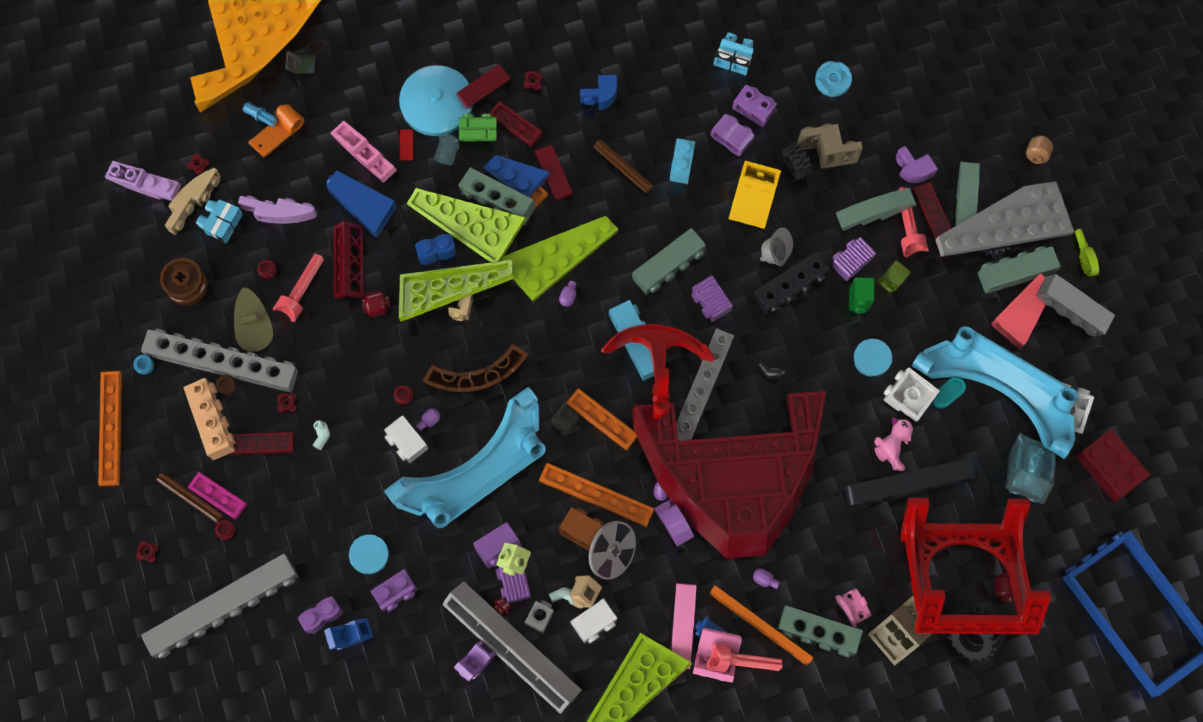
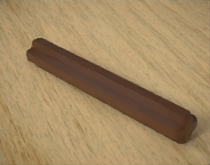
(623, 166)
(190, 498)

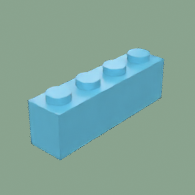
(626, 316)

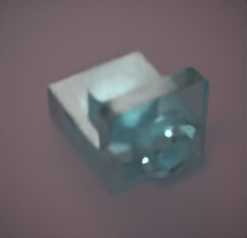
(446, 149)

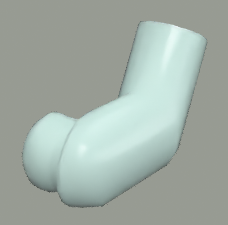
(323, 434)
(561, 593)

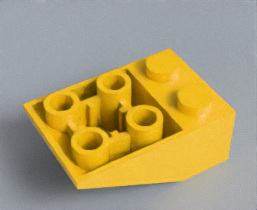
(754, 194)

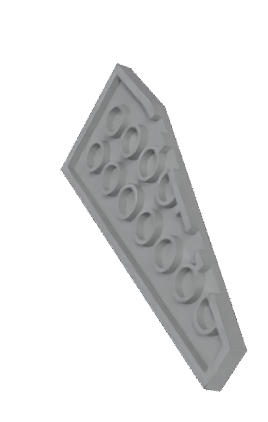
(1022, 217)

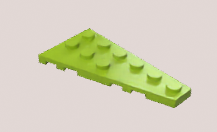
(638, 680)

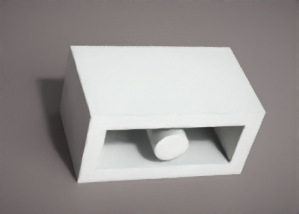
(405, 439)
(593, 621)

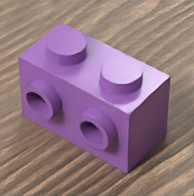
(754, 105)
(491, 544)

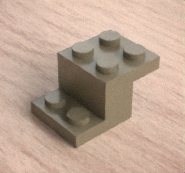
(829, 145)
(897, 633)

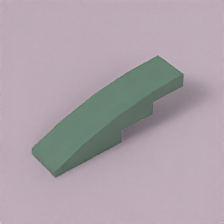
(967, 191)
(875, 208)

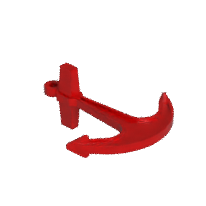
(657, 340)

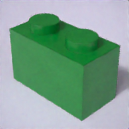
(861, 295)

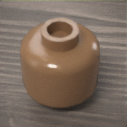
(1039, 149)

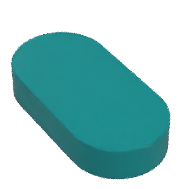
(949, 392)

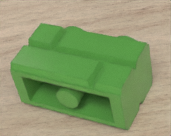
(477, 128)

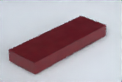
(483, 86)
(516, 124)
(557, 180)

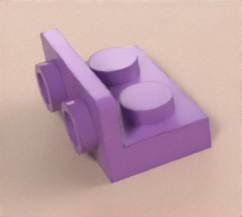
(393, 591)

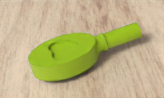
(1087, 255)

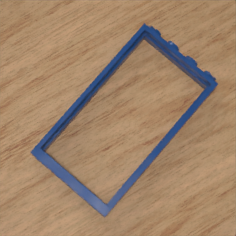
(1165, 588)

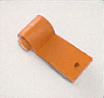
(272, 136)

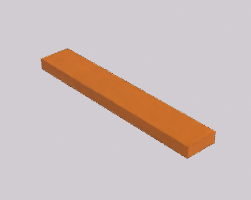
(110, 428)
(596, 494)
(760, 625)

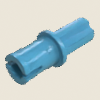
(259, 114)

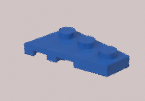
(516, 175)

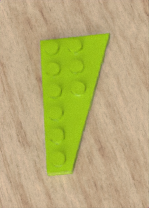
(477, 226)
(546, 262)
(436, 288)

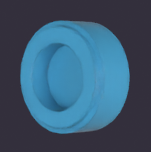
(143, 364)

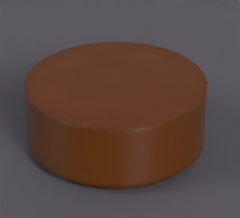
(225, 385)

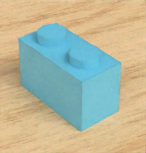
(682, 161)

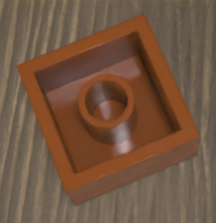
(580, 527)

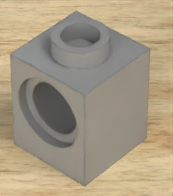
(538, 625)

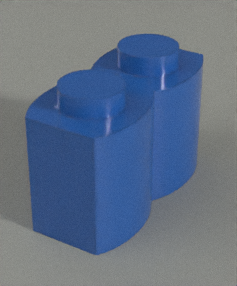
(439, 248)

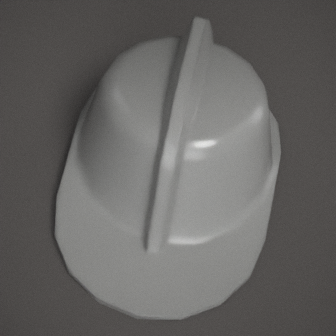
(777, 248)

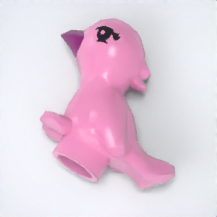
(890, 446)

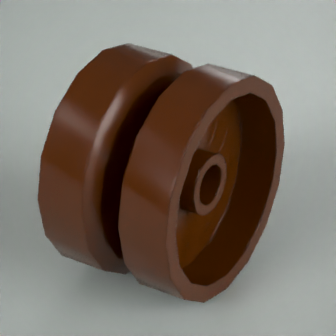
(183, 281)

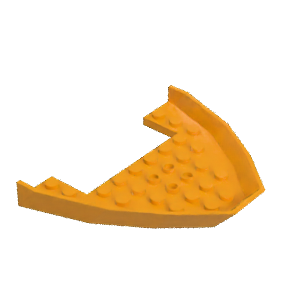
(249, 39)

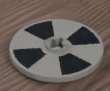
(612, 550)

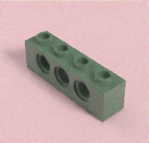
(474, 180)
(850, 635)

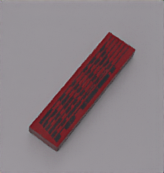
(931, 210)
(263, 443)

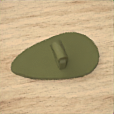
(251, 322)

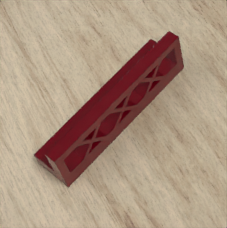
(344, 258)

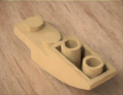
(195, 192)

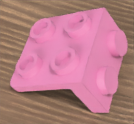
(705, 650)

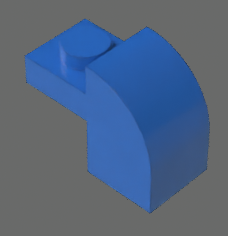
(604, 95)
(348, 634)

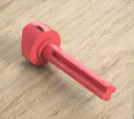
(913, 241)
(290, 304)
(722, 658)

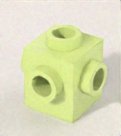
(513, 559)

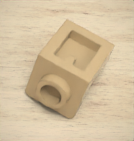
(464, 311)

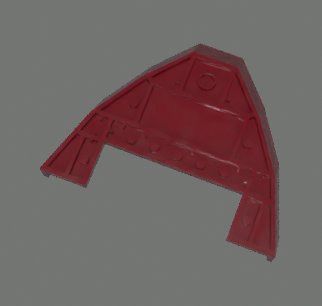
(735, 487)

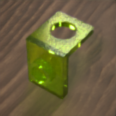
(894, 277)

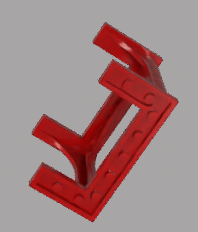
(1029, 604)

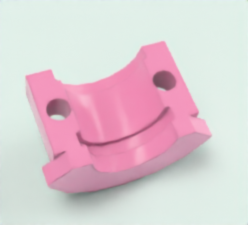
(854, 607)

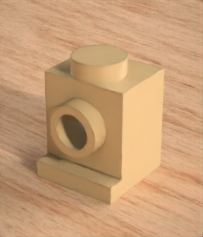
(584, 592)

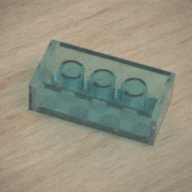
(1030, 469)

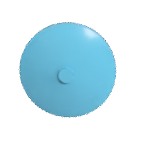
(431, 101)

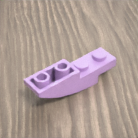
(142, 182)
(283, 212)

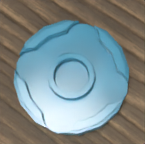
(833, 78)
(872, 357)
(368, 554)

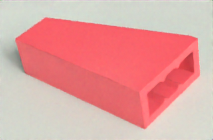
(1021, 315)

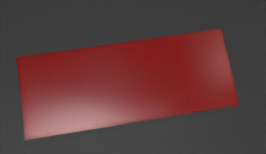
(406, 144)

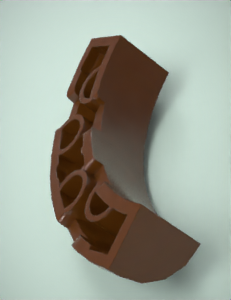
(477, 379)

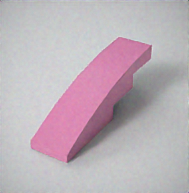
(363, 151)
(683, 620)

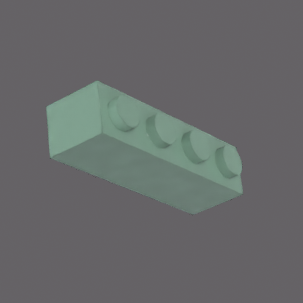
(669, 261)
(1018, 269)

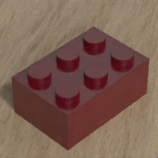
(1113, 465)

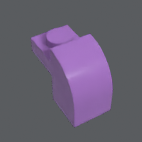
(912, 170)
(674, 522)
(475, 661)

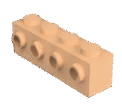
(209, 418)

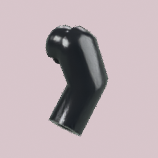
(772, 373)

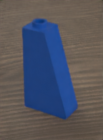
(362, 202)

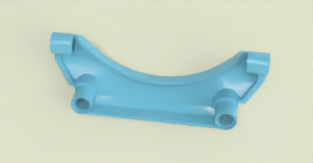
(1037, 393)
(455, 491)

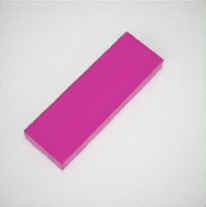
(217, 495)

